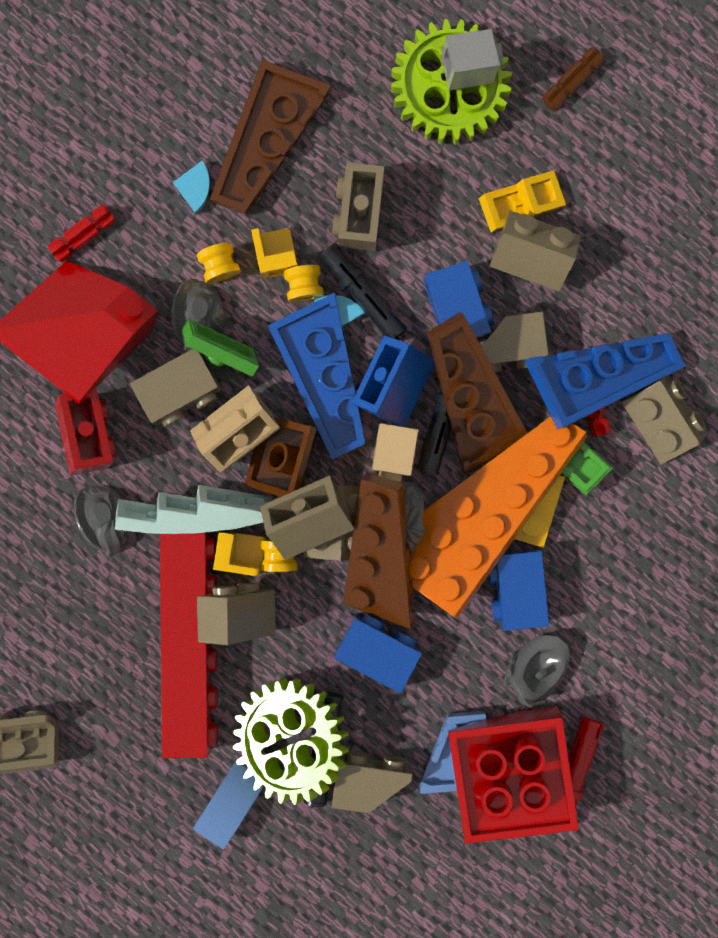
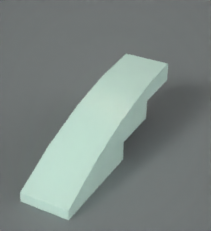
(176, 514)

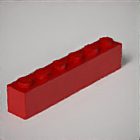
(184, 661)

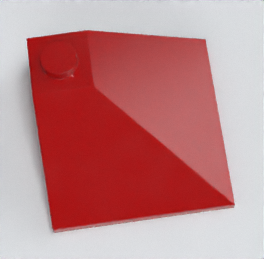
(77, 328)
(513, 776)

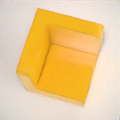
(274, 251)
(238, 553)

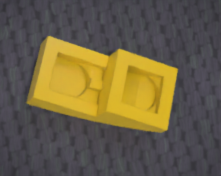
(529, 196)

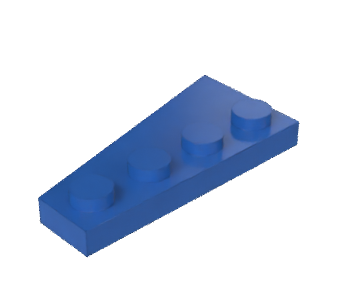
(320, 366)
(594, 377)

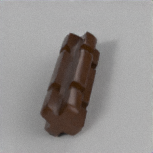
(573, 78)

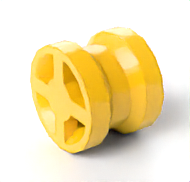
(218, 263)
(303, 283)
(274, 561)

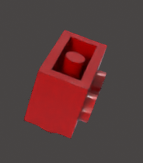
(85, 433)

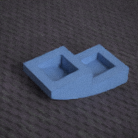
(227, 807)

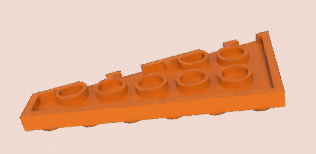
(485, 513)

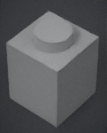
(471, 59)

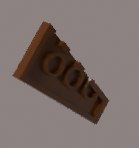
(269, 127)
(473, 396)
(379, 555)

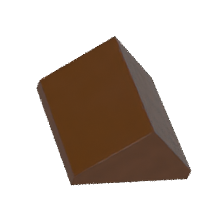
(282, 459)

